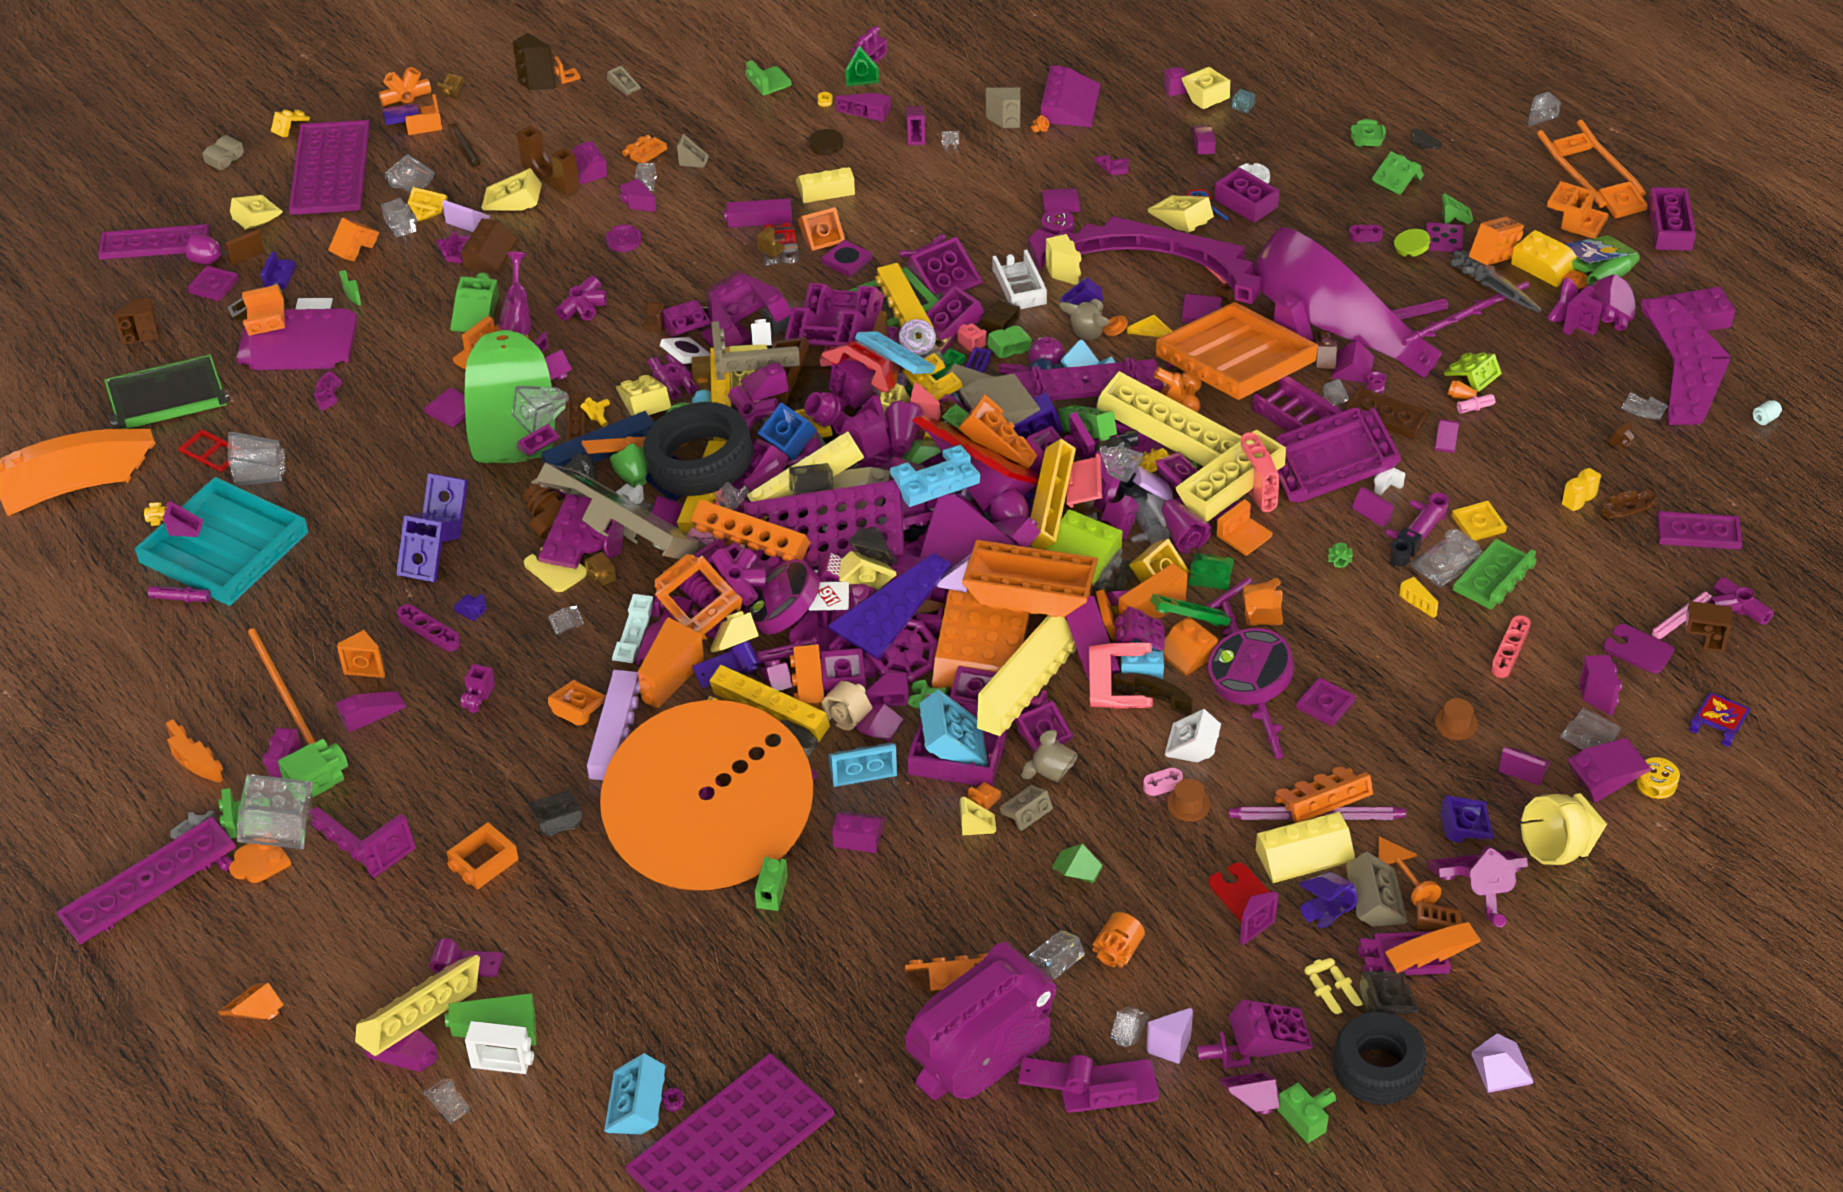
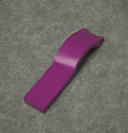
(651, 634)

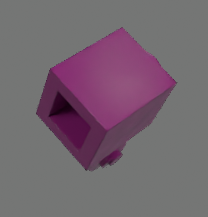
(479, 686)

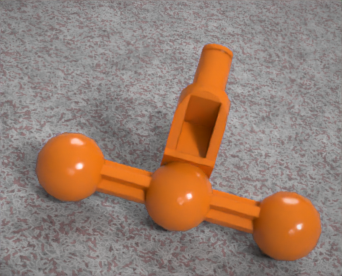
(1180, 387)

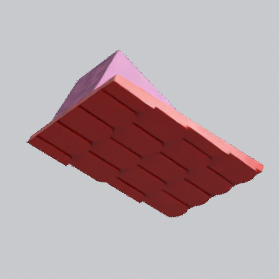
(996, 471)

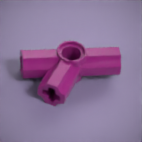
(1741, 600)

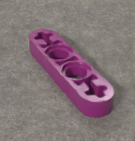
(426, 629)

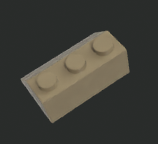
(1377, 891)

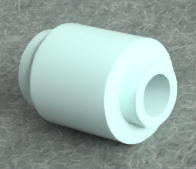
(1767, 412)

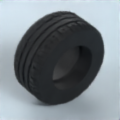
(1376, 1083)

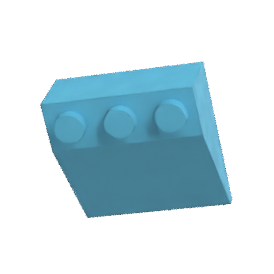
(952, 731)

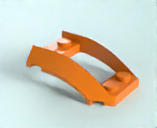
(710, 615)

